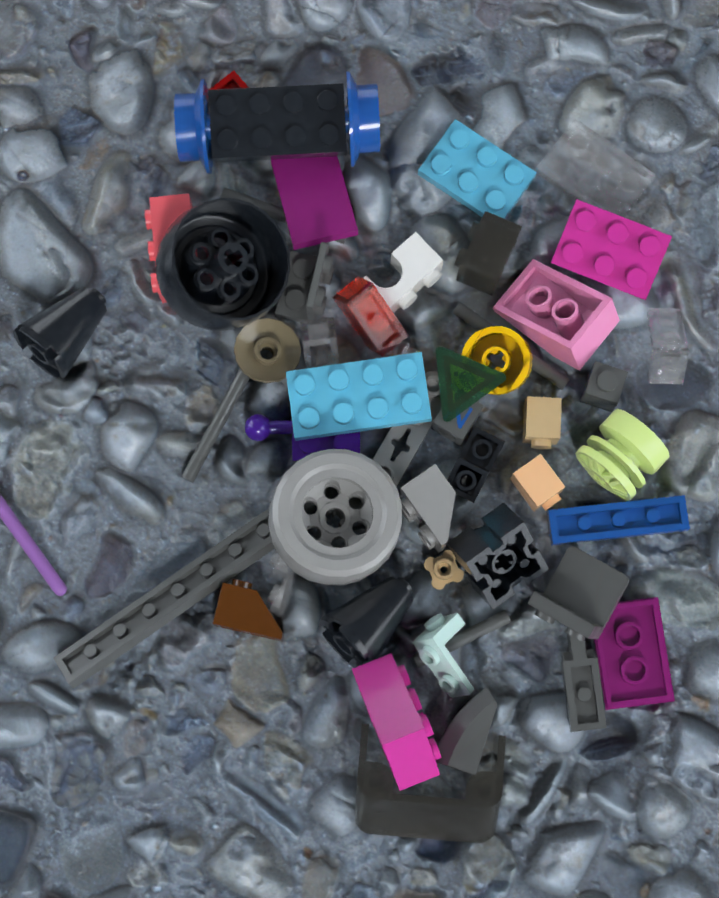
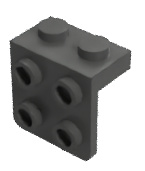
(580, 594)

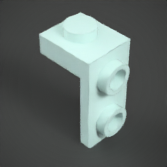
(436, 656)

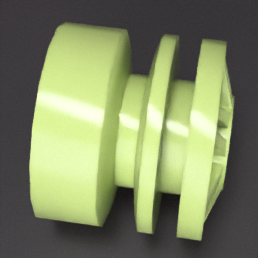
(623, 453)

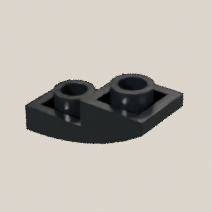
(475, 463)

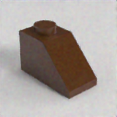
(245, 611)

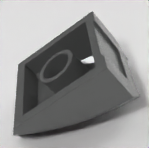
(467, 733)

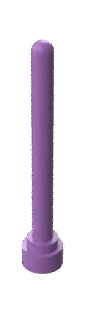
(31, 549)

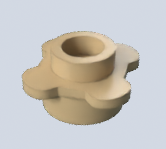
(440, 579)

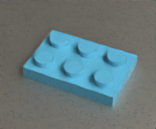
(476, 172)

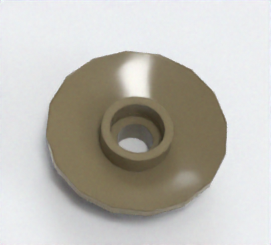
(271, 336)

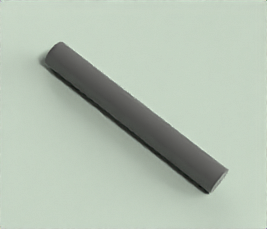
(472, 633)

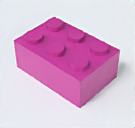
(611, 249)
(396, 721)

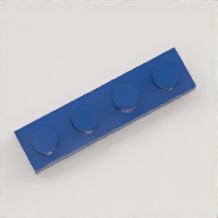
(618, 520)

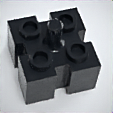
(498, 555)

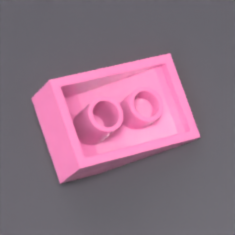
(558, 313)

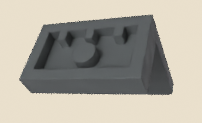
(305, 289)

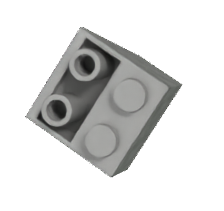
(430, 504)

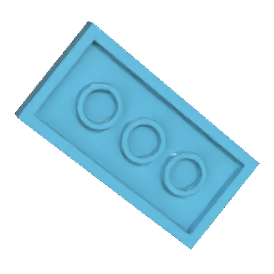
(358, 396)

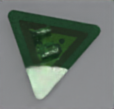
(463, 382)

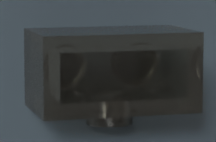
(488, 252)

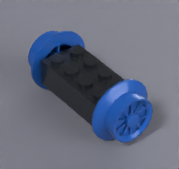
(276, 122)

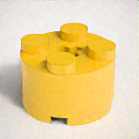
(515, 350)

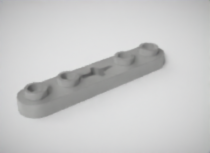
(417, 435)

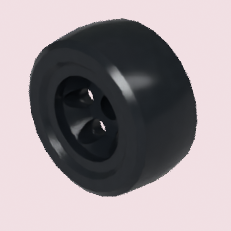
(251, 243)

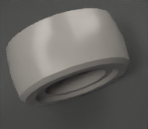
(351, 476)

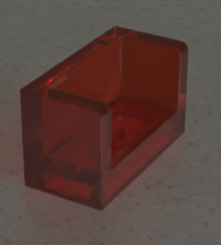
(370, 316)

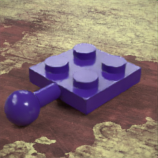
(260, 427)

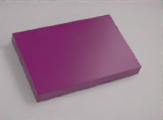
(314, 200)
(634, 656)

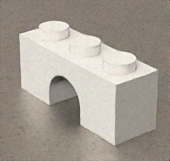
(417, 267)

